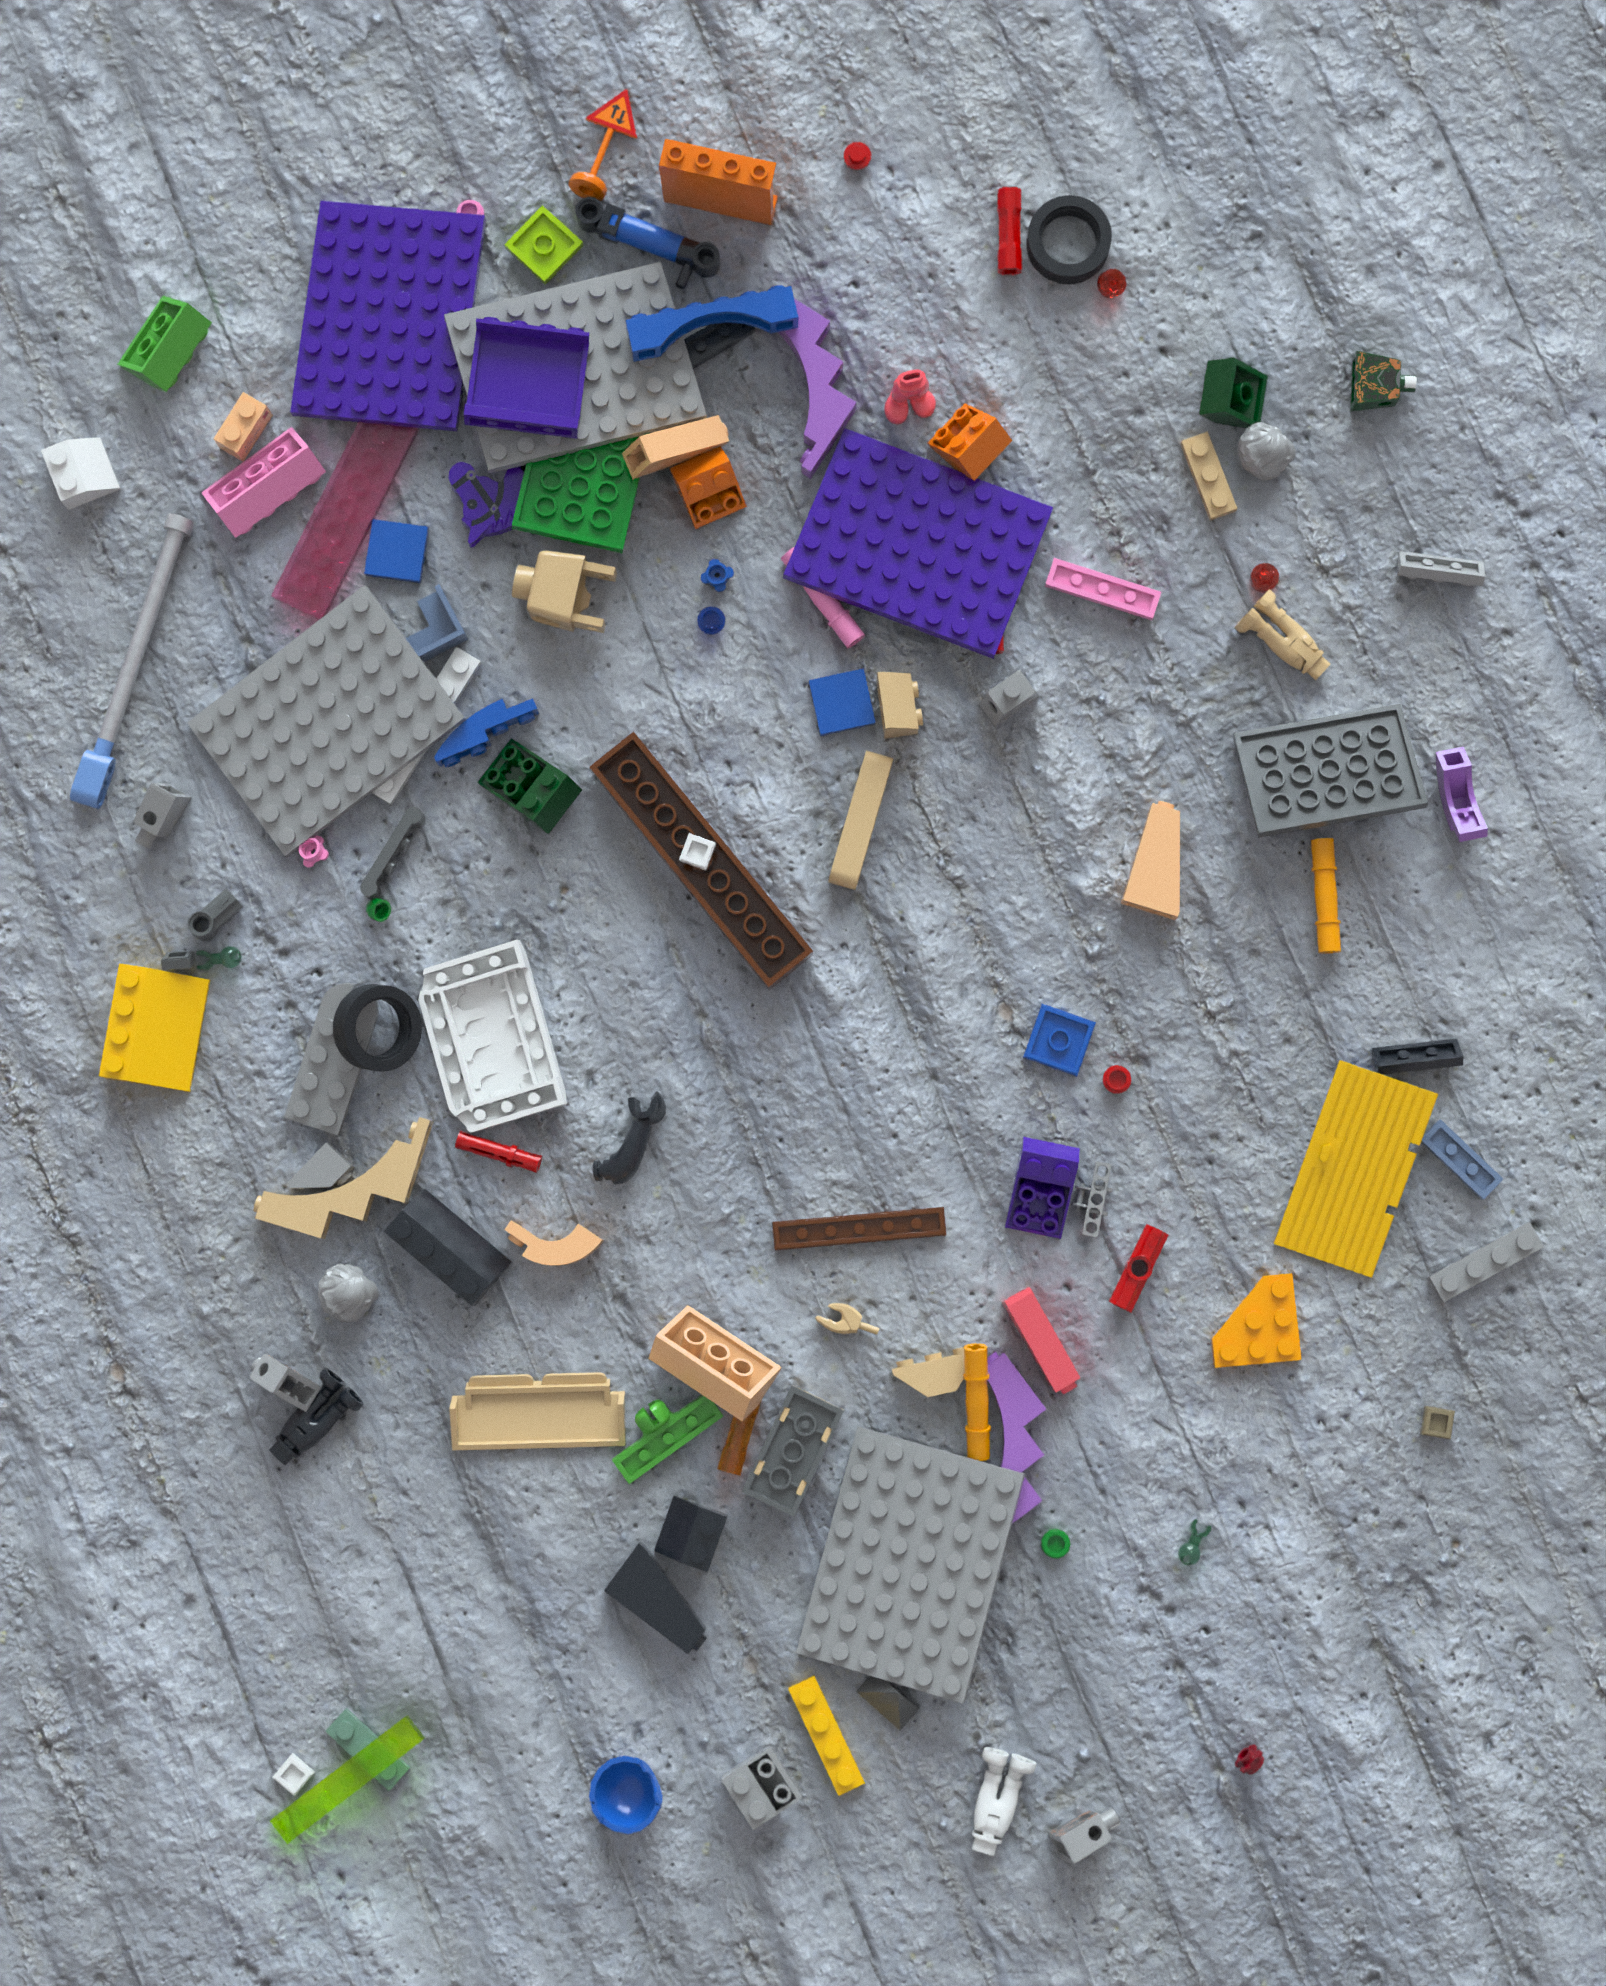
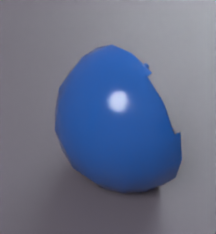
(625, 1794)

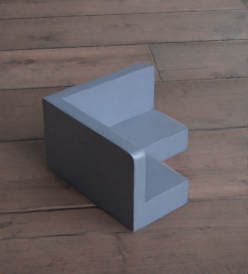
(443, 629)

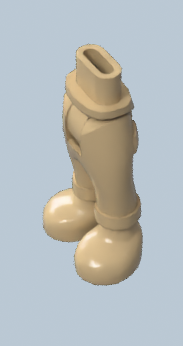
(1296, 648)

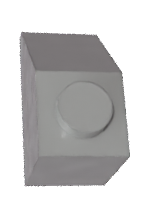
(323, 1171)

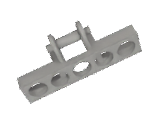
(1094, 1190)

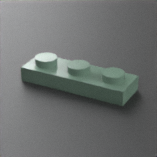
(354, 1736)

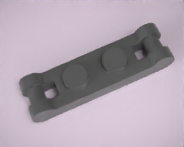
(398, 842)

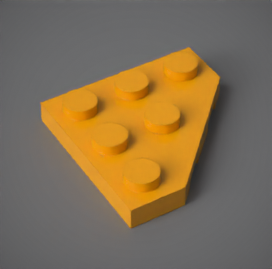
(1260, 1327)

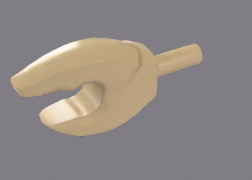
(849, 1323)

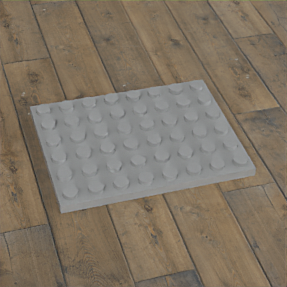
(619, 395)
(326, 721)
(911, 1564)

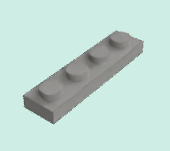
(1485, 1262)

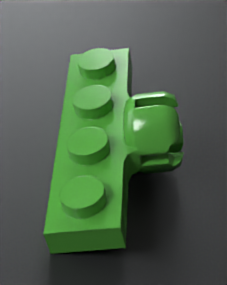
(664, 1434)

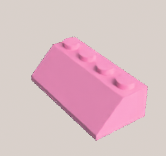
(264, 482)

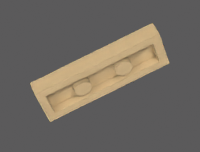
(1208, 476)

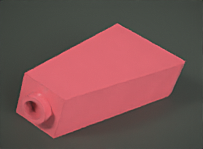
(1041, 1340)

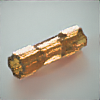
(736, 1444)

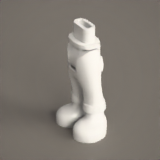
(995, 1815)

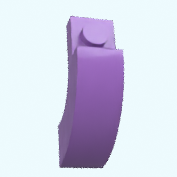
(1458, 796)

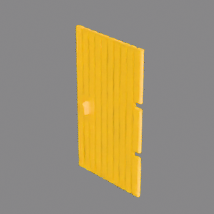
(1355, 1168)

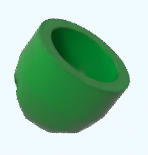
(378, 912)

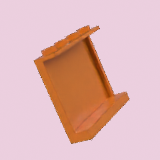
(718, 181)

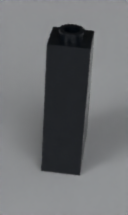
(653, 1597)

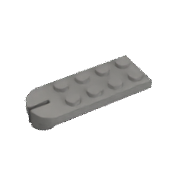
(325, 1078)

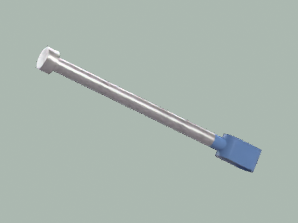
(97, 766)

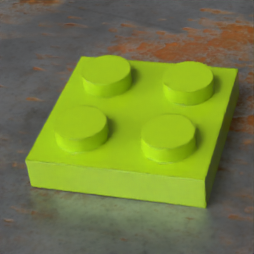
(544, 245)

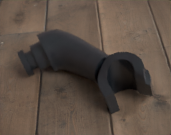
(627, 1159)

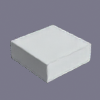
(697, 851)
(293, 1774)

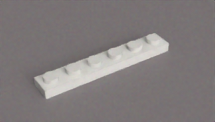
(454, 680)

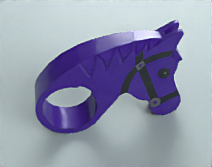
(486, 503)

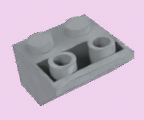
(761, 1787)

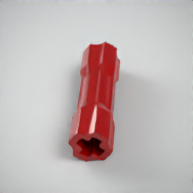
(1009, 231)

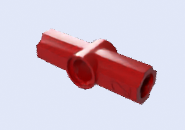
(1146, 1250)

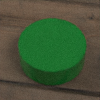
(1055, 1543)

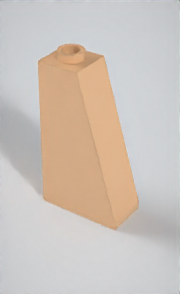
(674, 445)
(1156, 866)

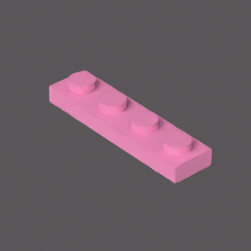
(1103, 589)

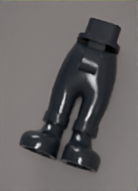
(304, 1431)

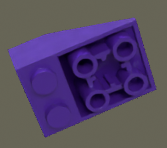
(1042, 1187)

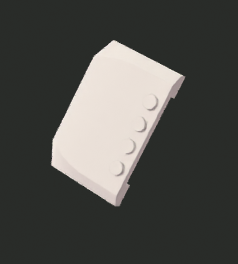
(490, 1037)

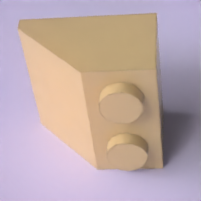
(897, 704)

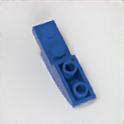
(473, 733)

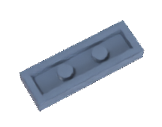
(1461, 1159)

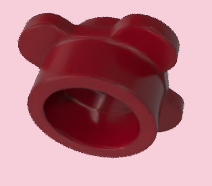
(1249, 1760)

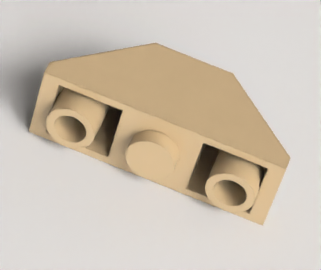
(934, 1375)

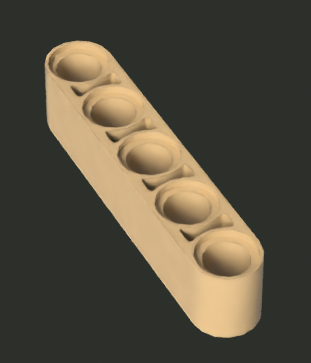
(860, 820)

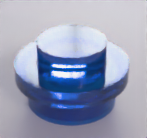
(711, 620)

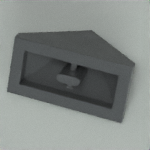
(888, 1701)

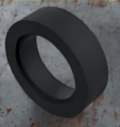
(1069, 206)
(345, 1027)

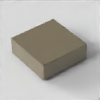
(1437, 1422)

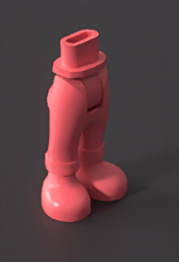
(912, 387)

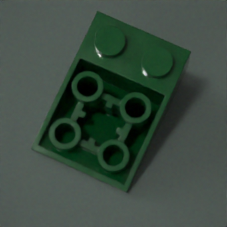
(530, 786)

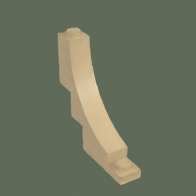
(390, 1177)

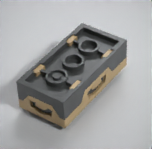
(792, 1450)

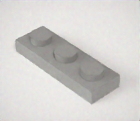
(1440, 568)

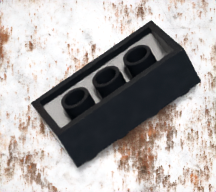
(448, 1247)

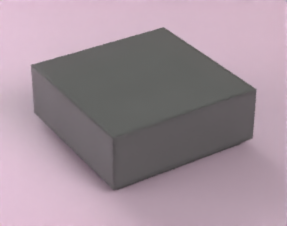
(178, 960)

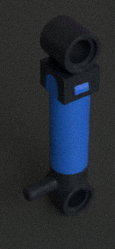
(616, 226)

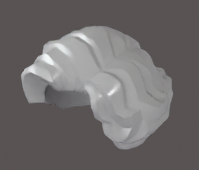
(1265, 451)
(346, 1293)

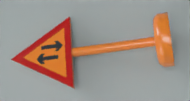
(617, 117)

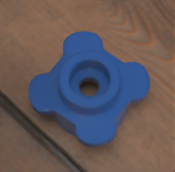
(713, 568)

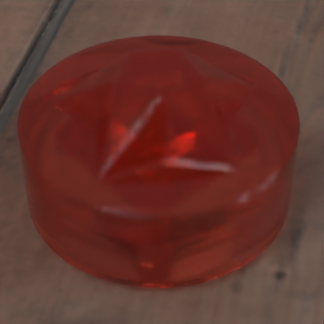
(1111, 283)
(1264, 577)

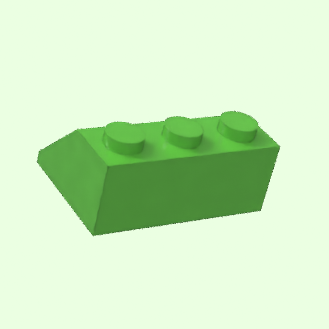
(165, 343)

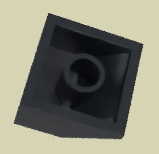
(690, 1533)

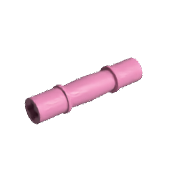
(831, 608)

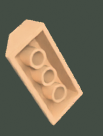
(714, 1362)

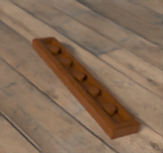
(859, 1228)

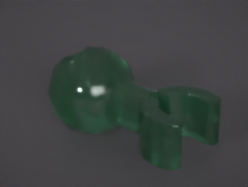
(225, 957)
(1191, 1548)

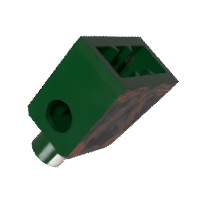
(1377, 381)

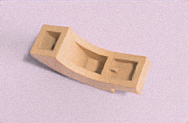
(569, 1250)

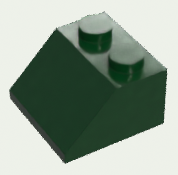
(1232, 393)

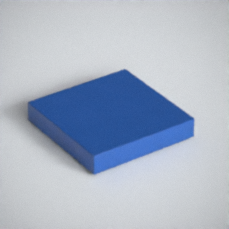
(396, 551)
(842, 702)
(1059, 1040)

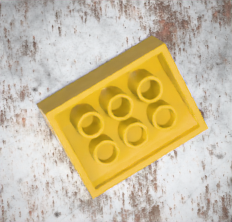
(154, 1027)

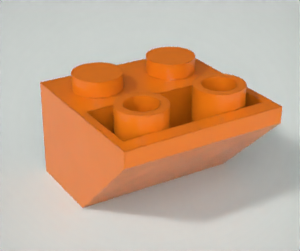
(970, 441)
(708, 487)

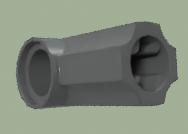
(217, 912)

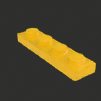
(826, 1735)

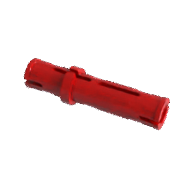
(507, 1154)

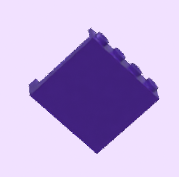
(527, 377)

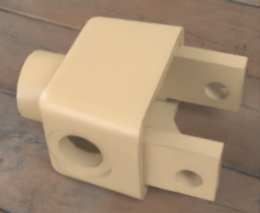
(558, 590)

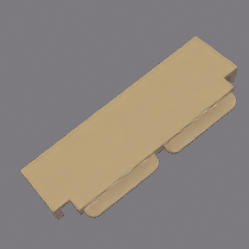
(547, 1413)

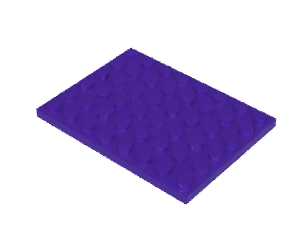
(376, 314)
(918, 543)

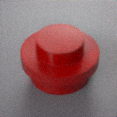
(857, 155)
(1116, 1079)

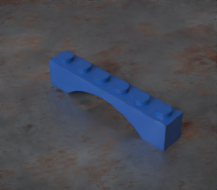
(767, 310)

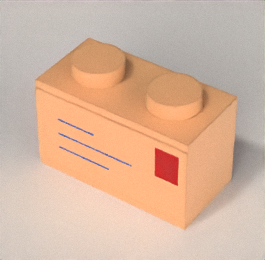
(243, 426)

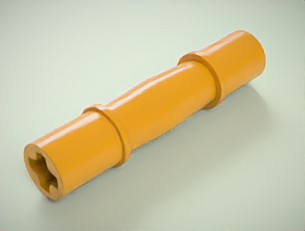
(1326, 895)
(977, 1401)

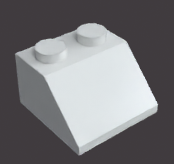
(80, 471)

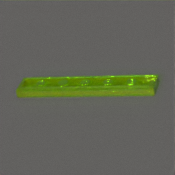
(347, 1779)

